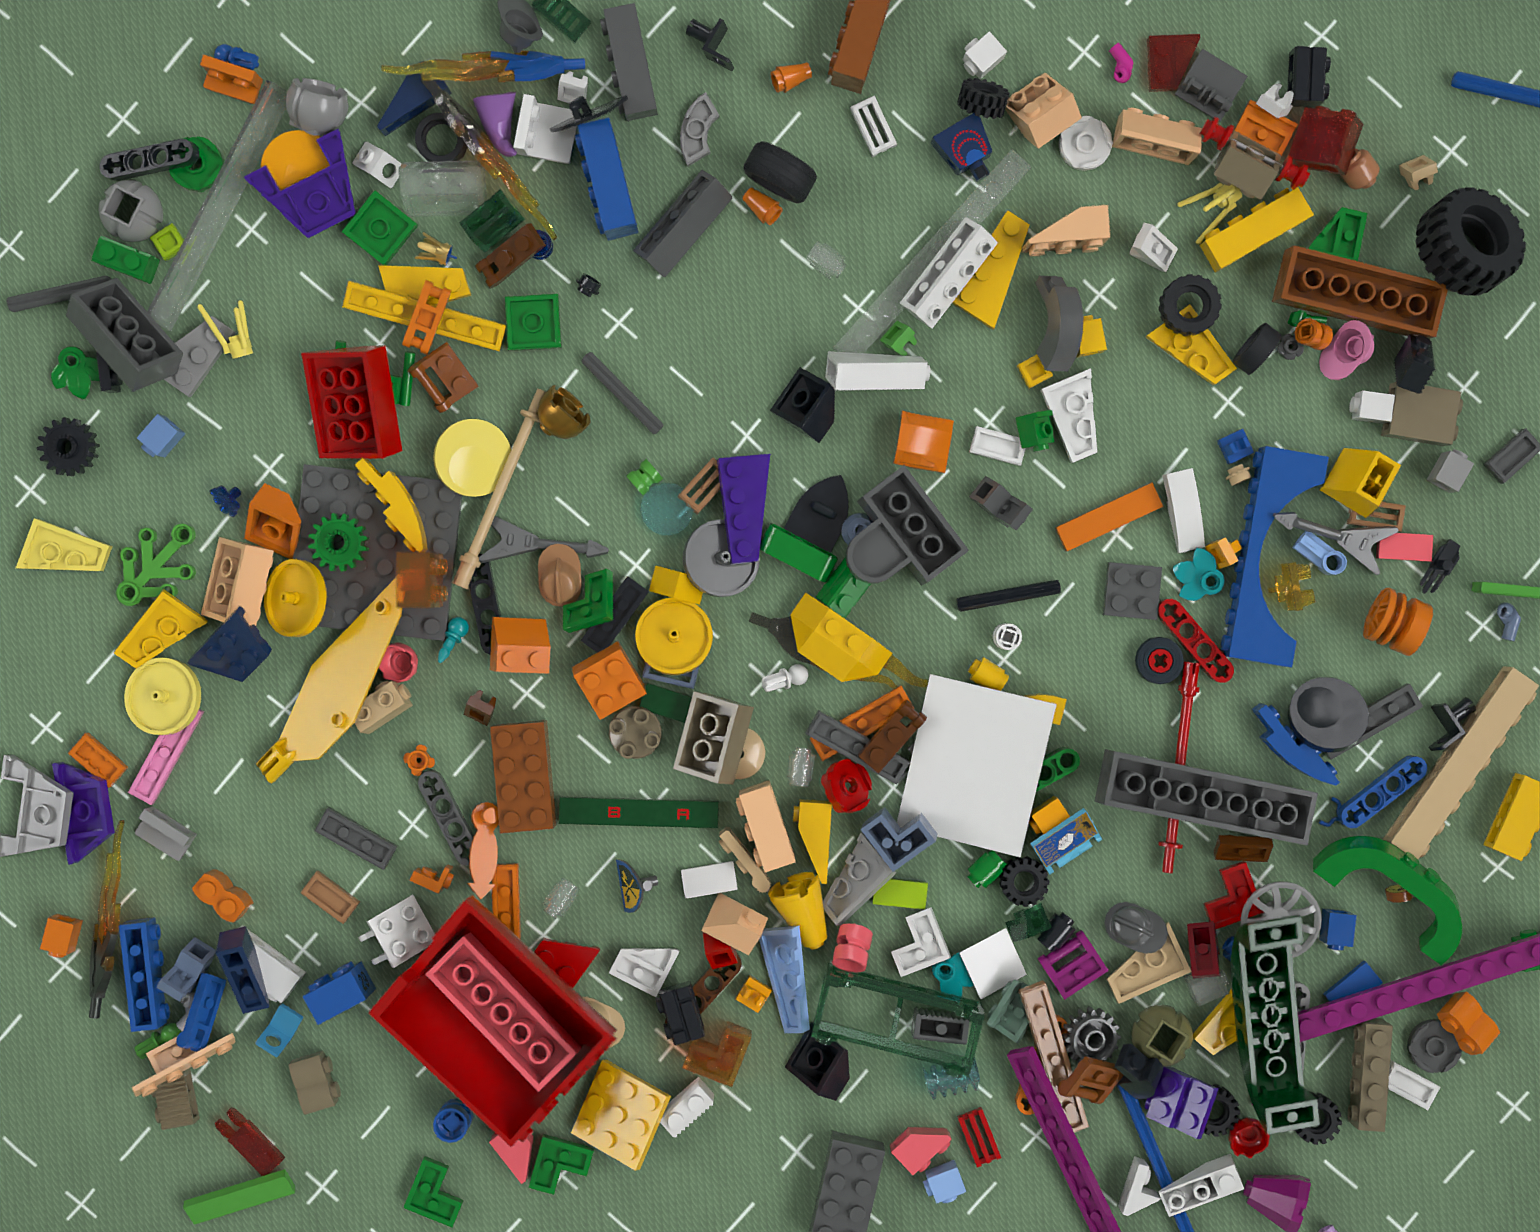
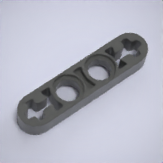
(446, 819)

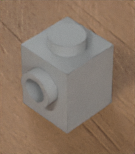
(1450, 471)

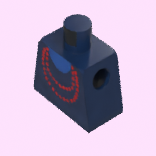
(965, 147)

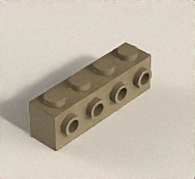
(1370, 1075)

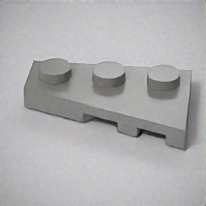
(200, 354)
(858, 881)

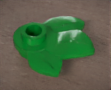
(77, 376)

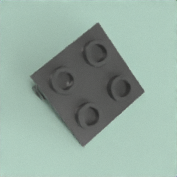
(1211, 85)

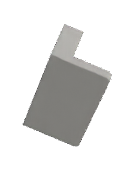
(164, 833)

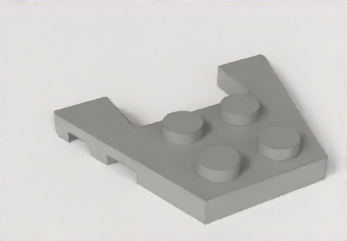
(42, 813)

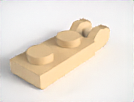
(745, 861)

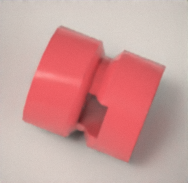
(852, 946)

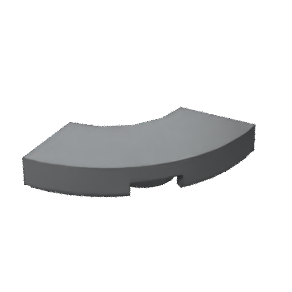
(695, 129)

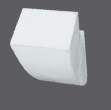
(1184, 510)

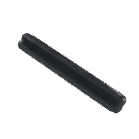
(1008, 595)

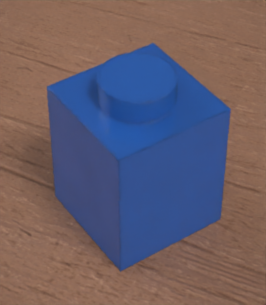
(1337, 928)

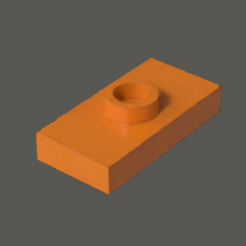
(98, 759)

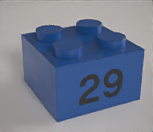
(335, 994)

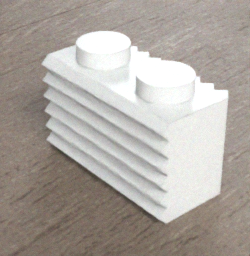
(687, 1107)

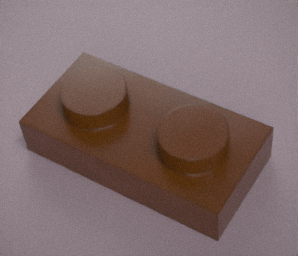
(1243, 848)

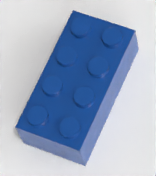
(606, 173)

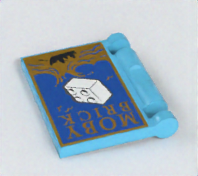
(1066, 840)

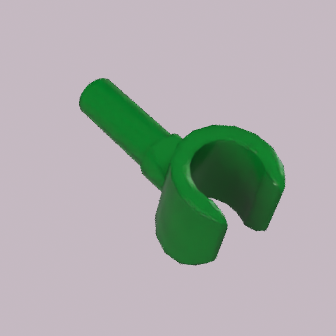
(1297, 316)

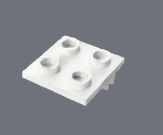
(400, 931)

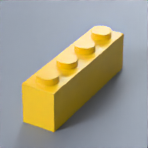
(1256, 229)

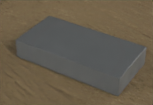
(1513, 456)

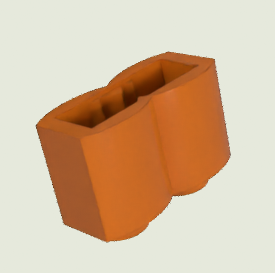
(227, 900)
(1468, 1023)

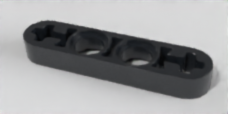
(149, 161)
(481, 605)

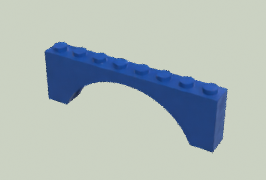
(1251, 627)

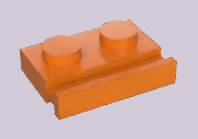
(1265, 127)

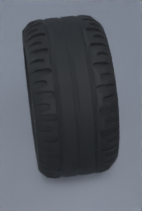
(780, 172)

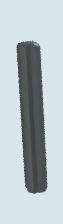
(51, 295)
(629, 400)

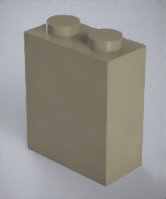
(1424, 416)

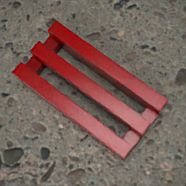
(987, 1157)

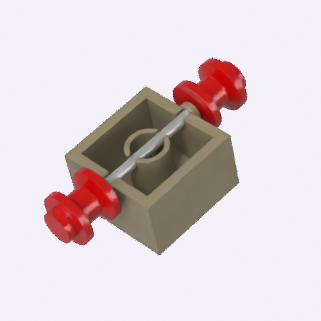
(1248, 162)

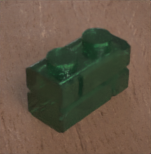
(492, 220)

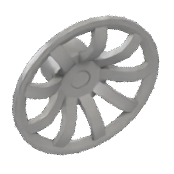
(1276, 909)

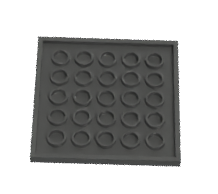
(351, 592)

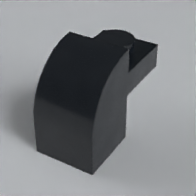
(1139, 1072)

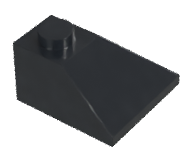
(807, 405)
(820, 1066)

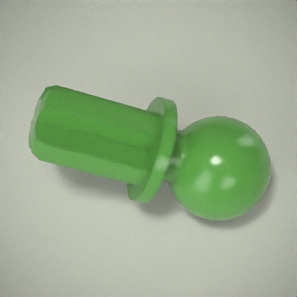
(167, 1033)

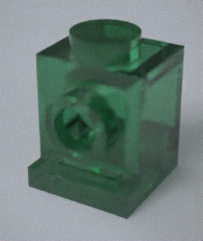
(1028, 923)

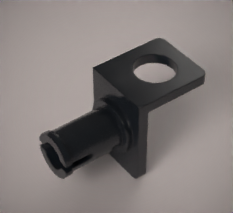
(712, 39)
(1450, 720)

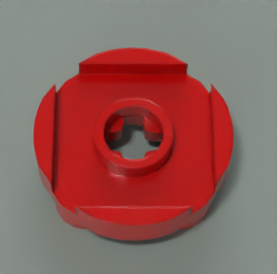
(835, 789)

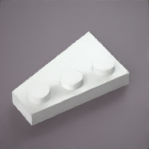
(1073, 414)

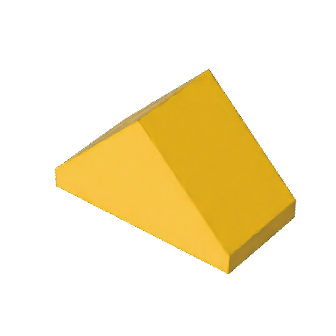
(674, 585)

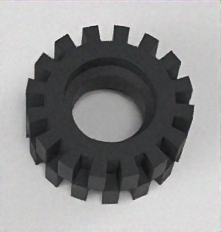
(983, 98)
(1024, 897)
(1228, 1116)
(1329, 1125)

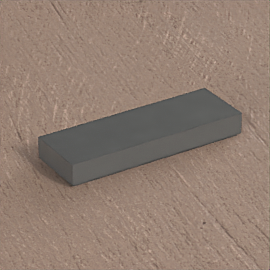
(356, 838)

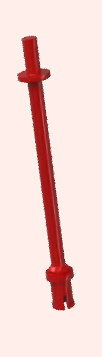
(1188, 690)

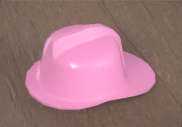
(1348, 349)

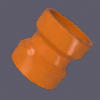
(1313, 334)

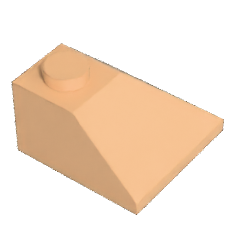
(734, 924)

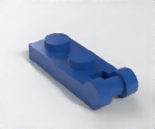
(202, 1013)

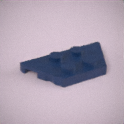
(232, 649)

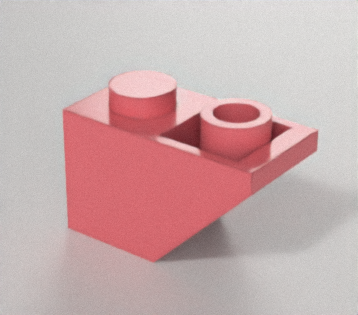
(919, 1145)

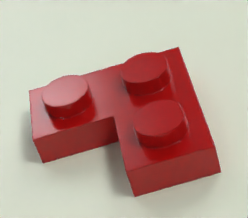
(1239, 888)

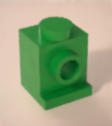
(1035, 430)

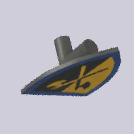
(633, 887)

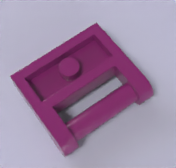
(1078, 971)

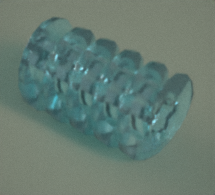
(941, 1081)

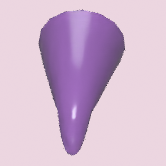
(496, 117)

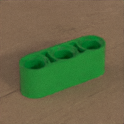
(798, 552)
(1056, 770)

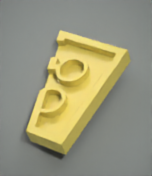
(61, 549)

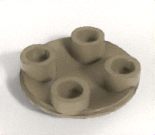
(635, 732)

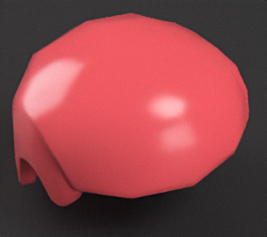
(399, 663)

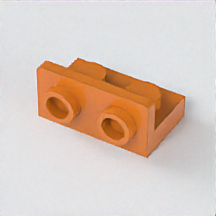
(231, 79)

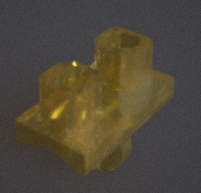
(1291, 575)

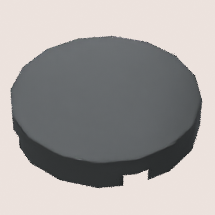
(1433, 1047)

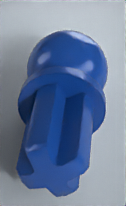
(236, 56)

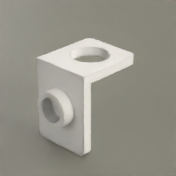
(372, 161)

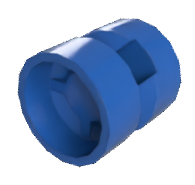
(452, 1121)

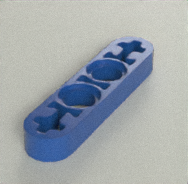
(1379, 787)

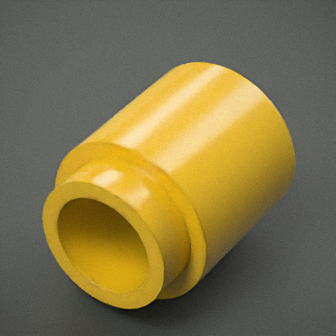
(988, 674)

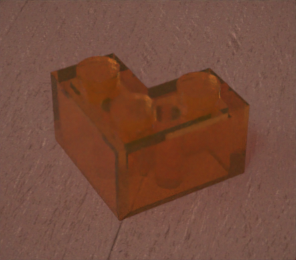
(722, 1060)

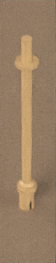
(470, 559)

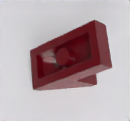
(1203, 949)

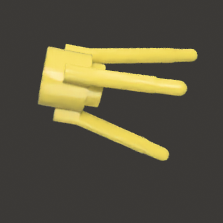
(1224, 196)
(239, 344)

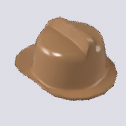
(559, 575)

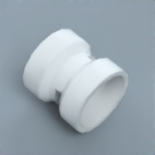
(1007, 636)

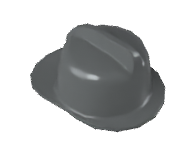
(518, 24)
(1136, 927)

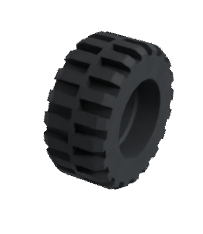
(1490, 229)

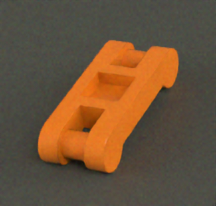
(426, 317)

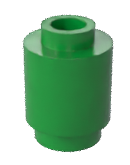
(986, 869)

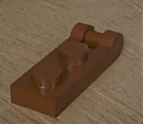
(510, 255)
(891, 737)

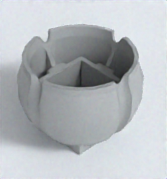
(316, 106)
(145, 217)

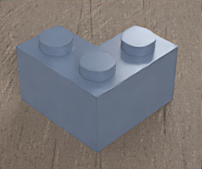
(895, 843)

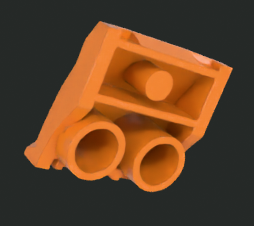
(923, 442)

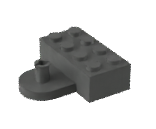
(903, 533)

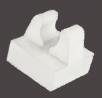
(571, 87)
(1274, 104)

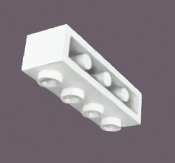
(948, 272)

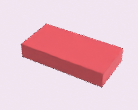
(1406, 547)

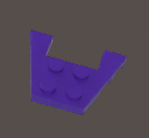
(316, 200)

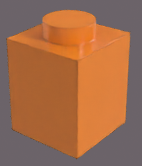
(61, 935)

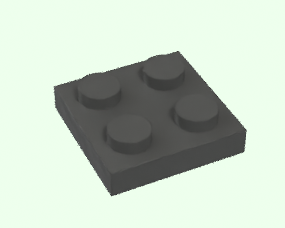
(1132, 591)

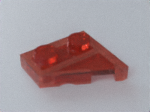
(1169, 59)

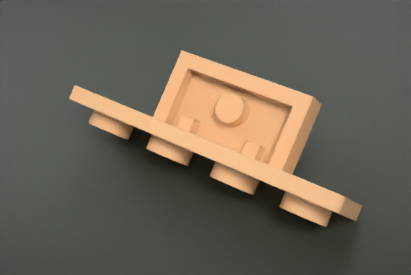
(171, 1060)

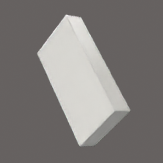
(997, 446)
(1412, 1085)

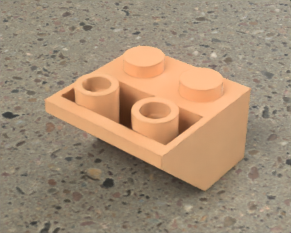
(1043, 110)

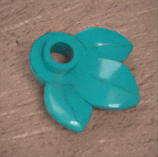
(1195, 573)
(955, 978)

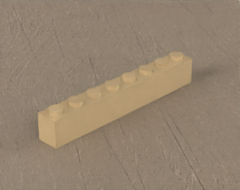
(1461, 762)

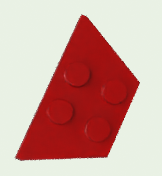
(566, 958)

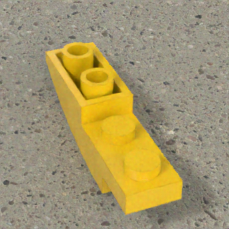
(403, 512)

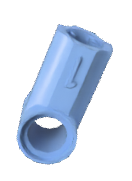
(1317, 553)

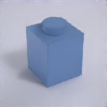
(160, 436)

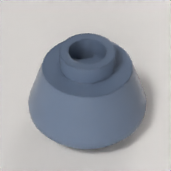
(856, 520)

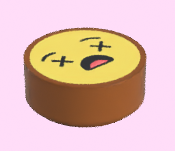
(1397, 894)

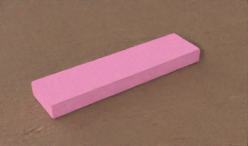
(161, 763)

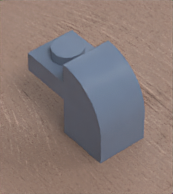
(187, 970)

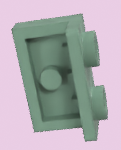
(1009, 1014)

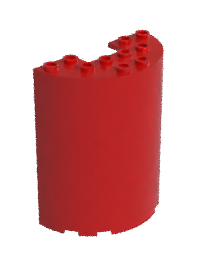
(461, 1055)

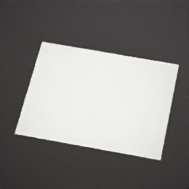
(977, 764)

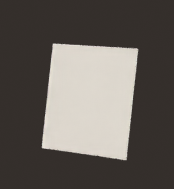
(993, 963)

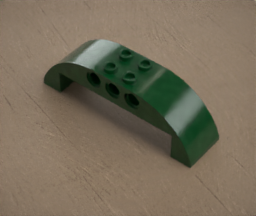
(1269, 1023)

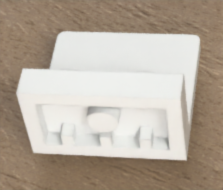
(534, 136)

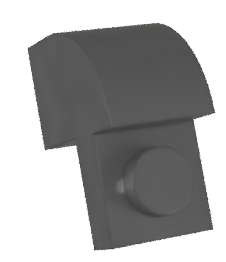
(1000, 503)

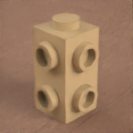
(382, 706)

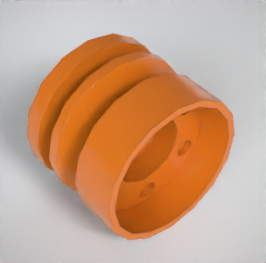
(1398, 621)

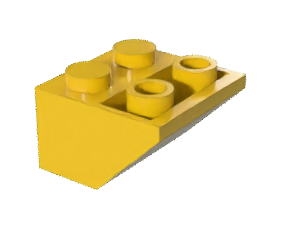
(1360, 479)

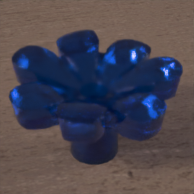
(226, 499)

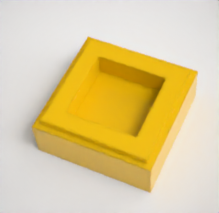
(1033, 371)

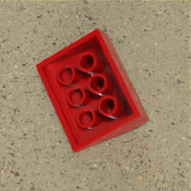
(352, 402)

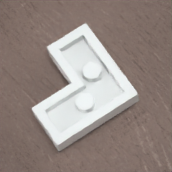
(928, 945)

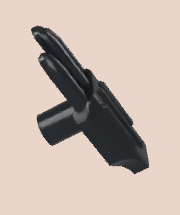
(1441, 564)

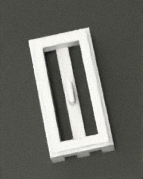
(891, 140)

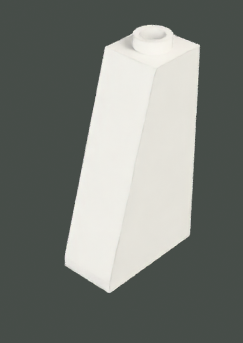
(875, 371)

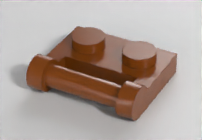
(450, 371)
(1092, 1073)

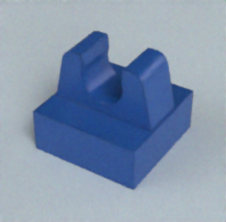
(1235, 446)

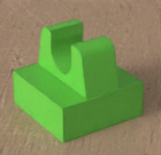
(897, 337)

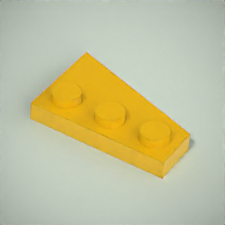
(410, 281)
(1197, 352)

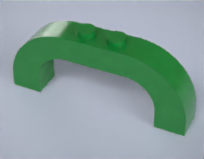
(1361, 852)

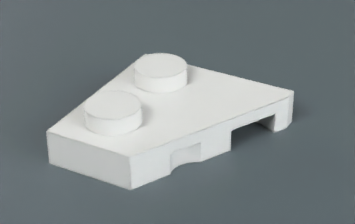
(644, 967)

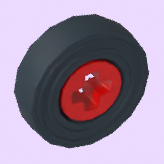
(1145, 660)

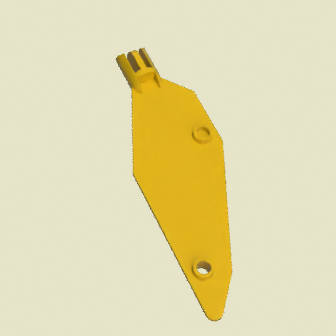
(335, 688)

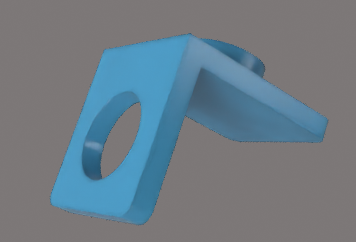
(283, 1027)

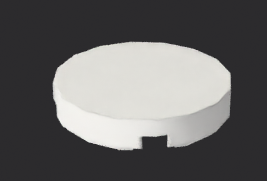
(1085, 144)

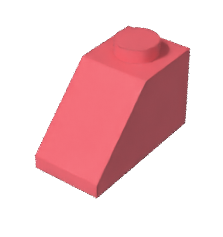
(515, 1157)

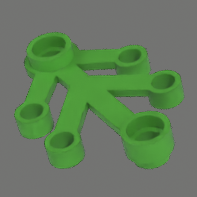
(153, 566)

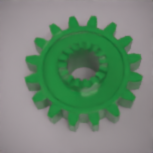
(325, 538)

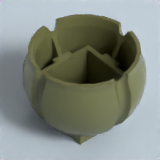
(1149, 1024)

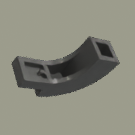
(1064, 324)

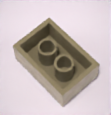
(713, 738)

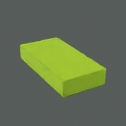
(902, 894)

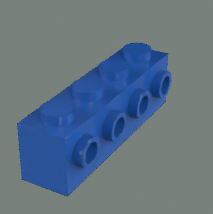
(143, 973)

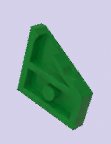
(1342, 234)

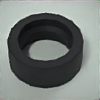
(420, 140)
(1257, 348)

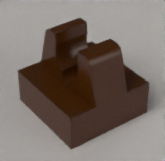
(478, 709)

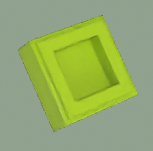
(168, 241)

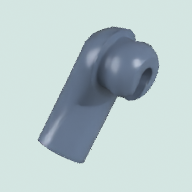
(1510, 619)

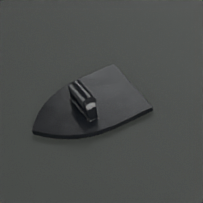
(588, 114)
(821, 513)

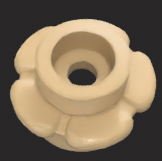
(1238, 474)

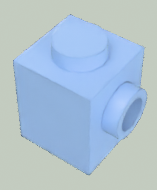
(944, 1182)

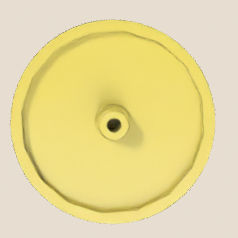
(471, 457)
(162, 696)

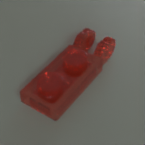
(250, 1142)

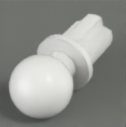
(796, 675)

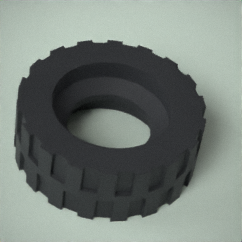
(1199, 286)

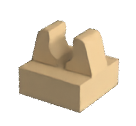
(1418, 169)

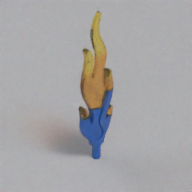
(491, 64)

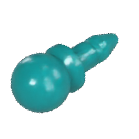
(457, 628)

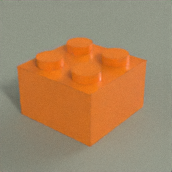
(609, 680)

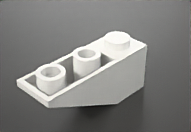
(1202, 1186)

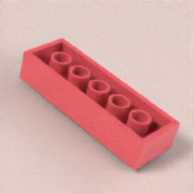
(503, 1011)

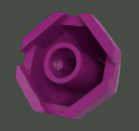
(1279, 1198)

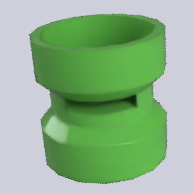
(644, 477)

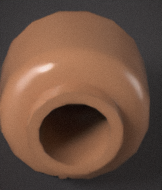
(1362, 170)

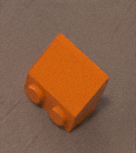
(519, 645)

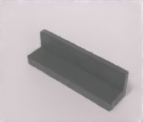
(683, 223)

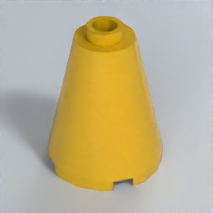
(802, 906)

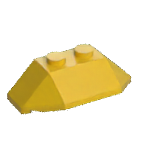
(835, 642)

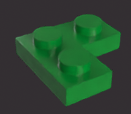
(596, 606)
(558, 1155)
(427, 1198)

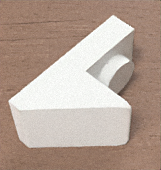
(1153, 248)
(1134, 1194)

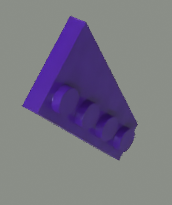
(743, 500)

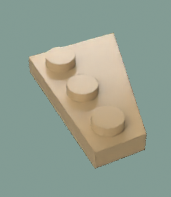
(1147, 971)

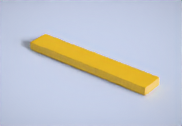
(401, 308)

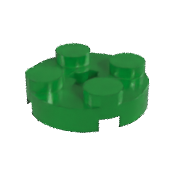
(204, 177)

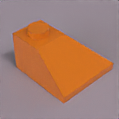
(273, 521)

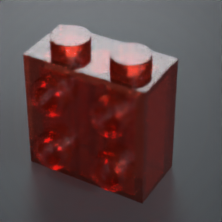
(1326, 139)

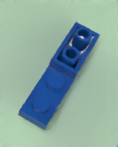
(1295, 754)

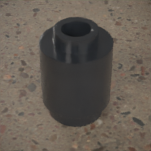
(1059, 933)

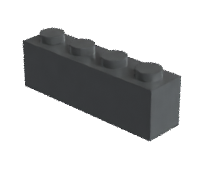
(630, 61)

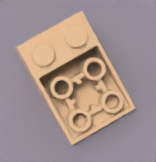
(1082, 229)

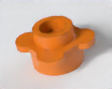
(411, 760)

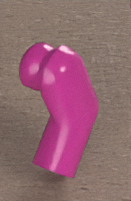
(1124, 63)

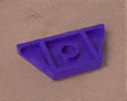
(90, 811)

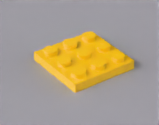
(621, 1114)

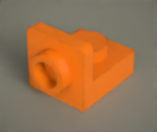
(427, 878)

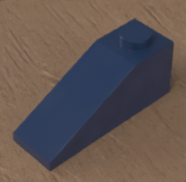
(408, 103)
(242, 969)

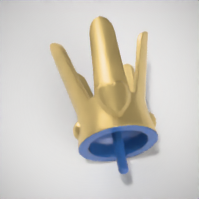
(437, 250)

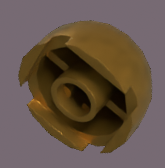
(560, 414)

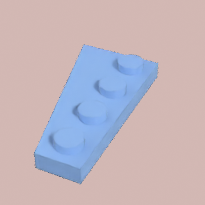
(786, 972)

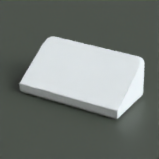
(709, 879)

